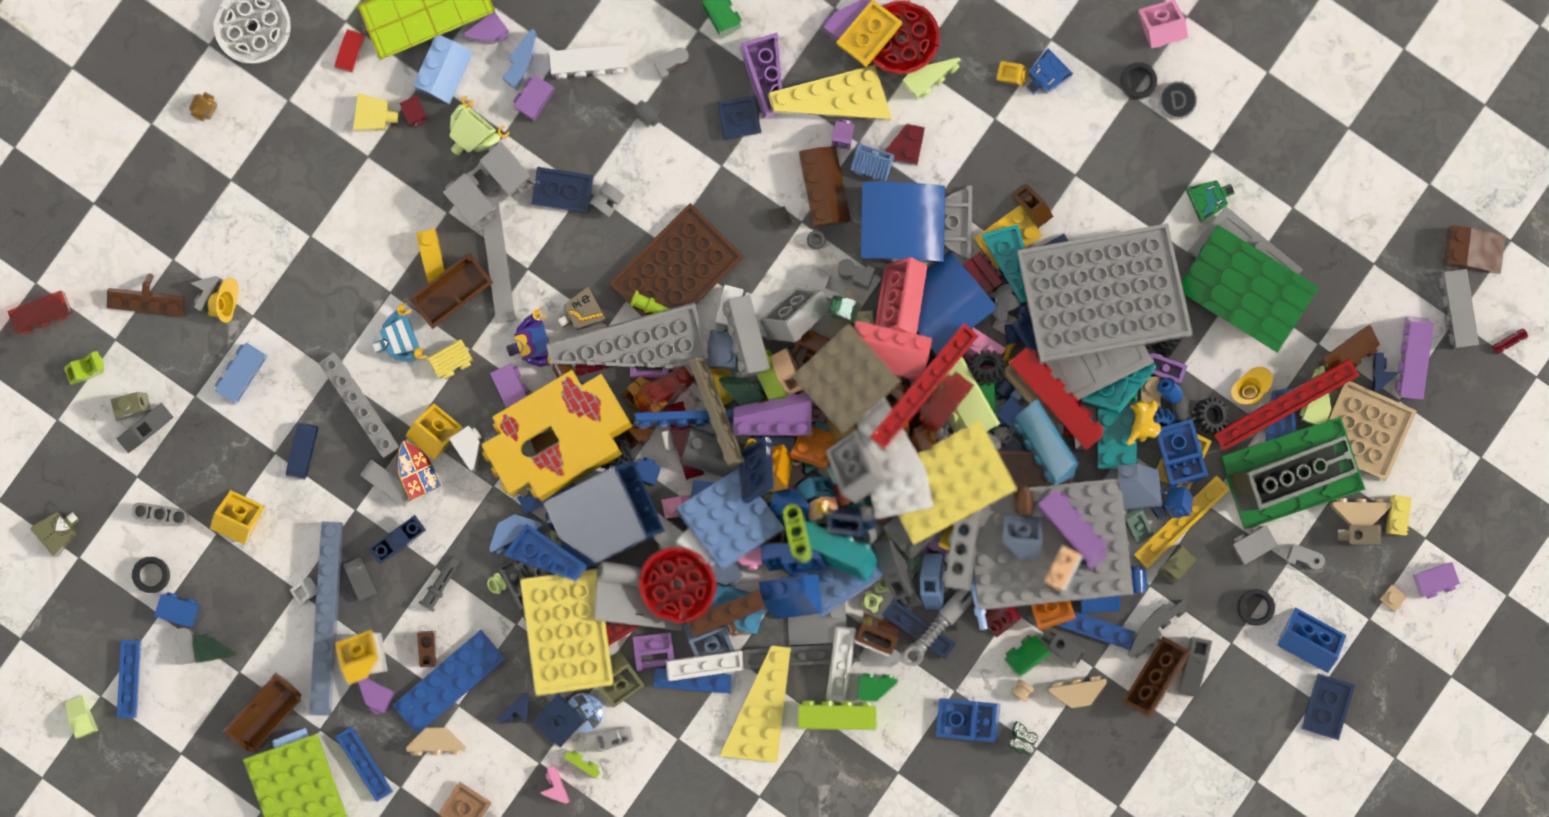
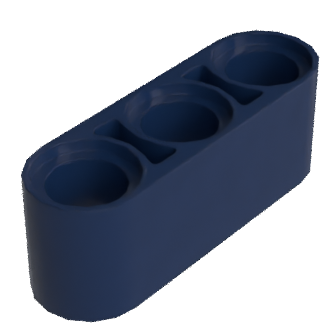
(302, 450)

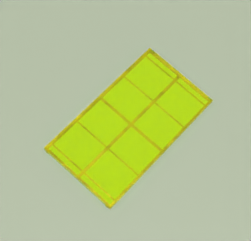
(406, 23)

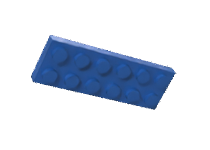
(449, 682)

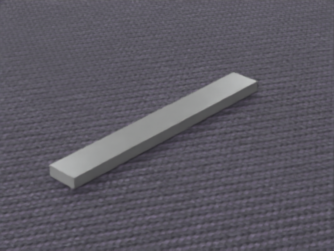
(498, 266)

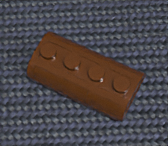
(451, 290)
(263, 713)

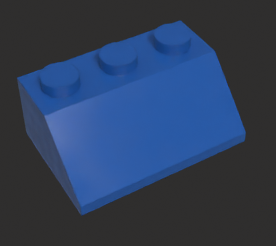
(791, 596)
(1311, 640)

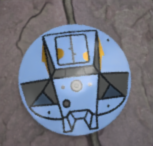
(589, 708)

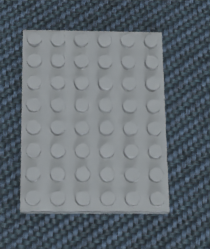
(1104, 293)
(1010, 581)

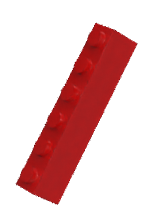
(1056, 398)

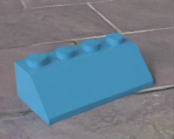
(1045, 444)
(726, 594)

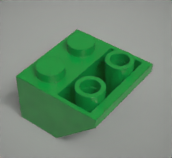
(874, 688)

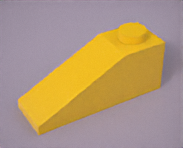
(430, 253)

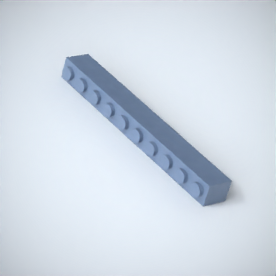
(326, 618)

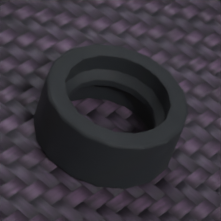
(1124, 81)
(136, 575)
(1270, 610)

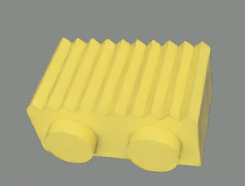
(450, 359)
(1398, 515)

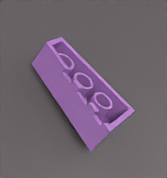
(763, 69)
(1414, 357)
(775, 417)
(1074, 529)

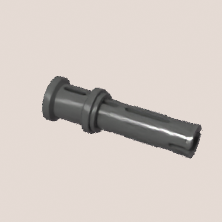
(435, 591)

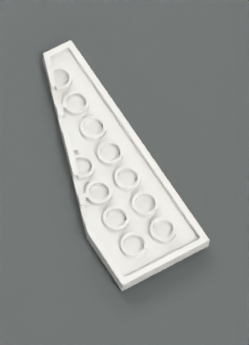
(904, 473)

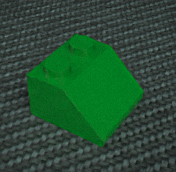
(722, 16)
(1026, 656)

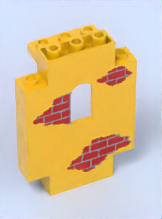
(582, 419)

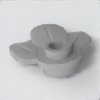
(1004, 302)

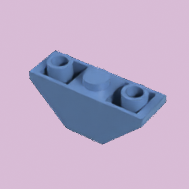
(508, 530)
(931, 581)

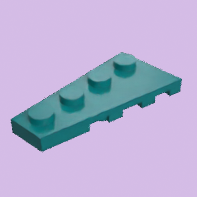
(1003, 247)

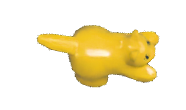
(1143, 423)

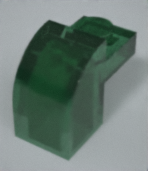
(844, 308)

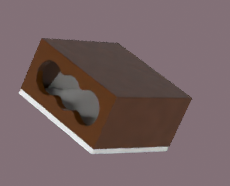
(877, 634)

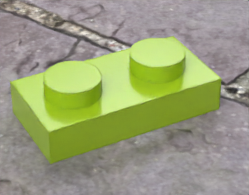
(576, 758)

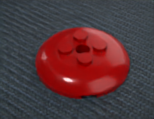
(921, 43)
(675, 602)

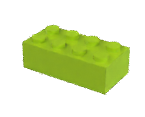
(837, 717)

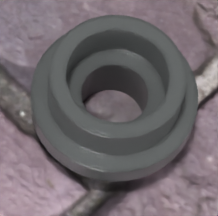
(820, 235)

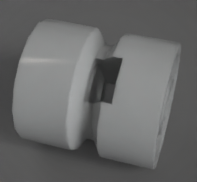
(607, 199)
(872, 535)

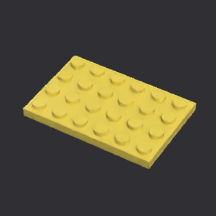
(962, 479)
(564, 639)

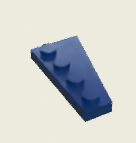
(540, 552)

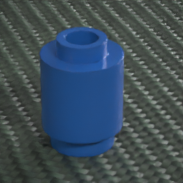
(1170, 390)
(1138, 579)

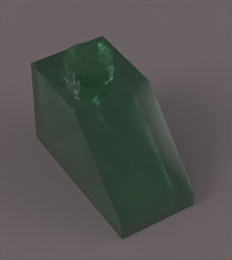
(742, 389)
(210, 649)

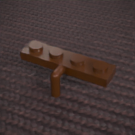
(145, 300)
(727, 614)

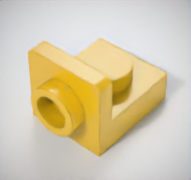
(1012, 73)

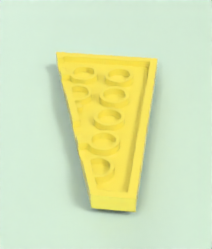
(842, 95)
(760, 719)

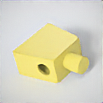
(373, 114)

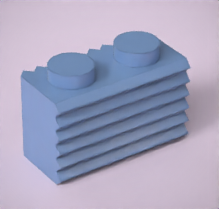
(872, 162)

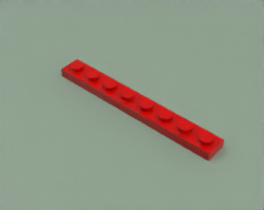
(923, 386)
(1286, 404)

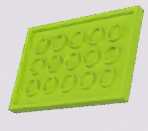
(295, 780)

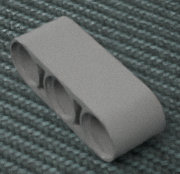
(385, 482)
(151, 510)

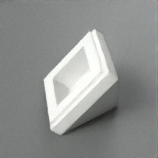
(999, 325)

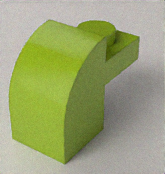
(85, 368)

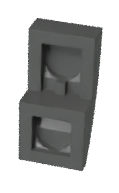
(360, 579)

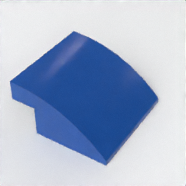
(902, 221)
(950, 301)

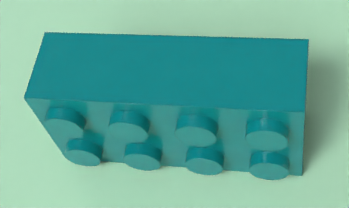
(1112, 447)
(841, 551)

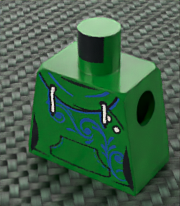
(1208, 198)

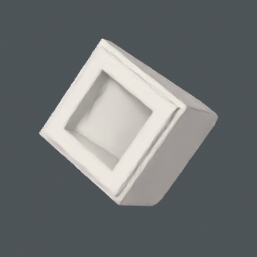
(668, 440)
(304, 590)

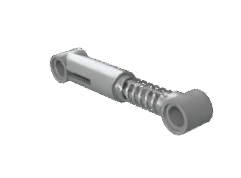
(946, 616)

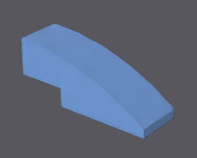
(521, 60)

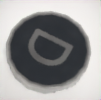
(1177, 100)

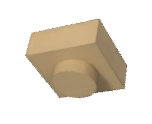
(1393, 598)

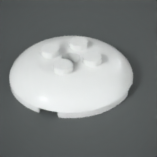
(248, 46)

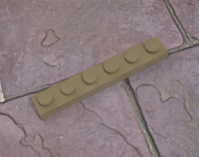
(716, 411)

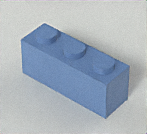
(240, 372)

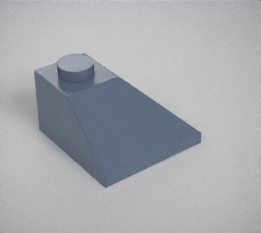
(721, 351)
(1139, 486)
(1023, 535)
(729, 575)
(710, 642)

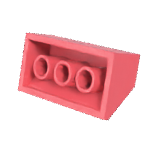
(901, 295)
(900, 351)

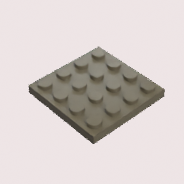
(846, 378)

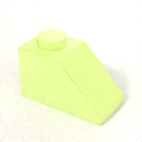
(80, 717)

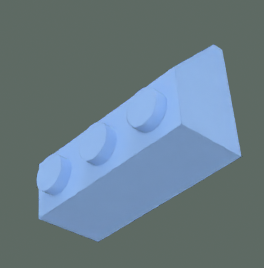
(442, 69)

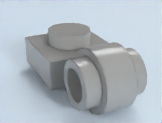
(1001, 436)

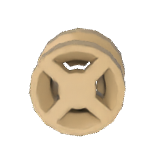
(1022, 690)

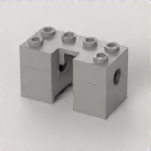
(494, 170)

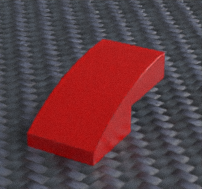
(349, 51)

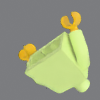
(471, 131)

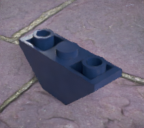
(397, 540)

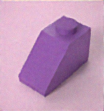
(488, 30)
(842, 134)
(376, 695)

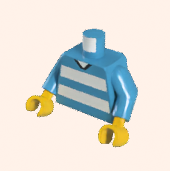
(399, 337)

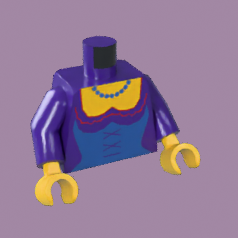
(531, 340)

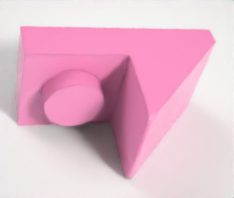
(558, 791)

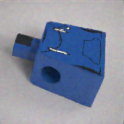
(1048, 73)

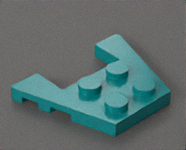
(1118, 394)

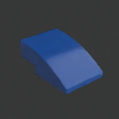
(1181, 454)
(780, 557)
(968, 720)

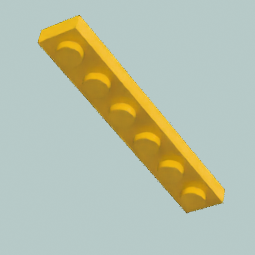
(1178, 526)

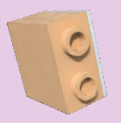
(1062, 569)

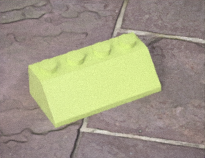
(973, 407)

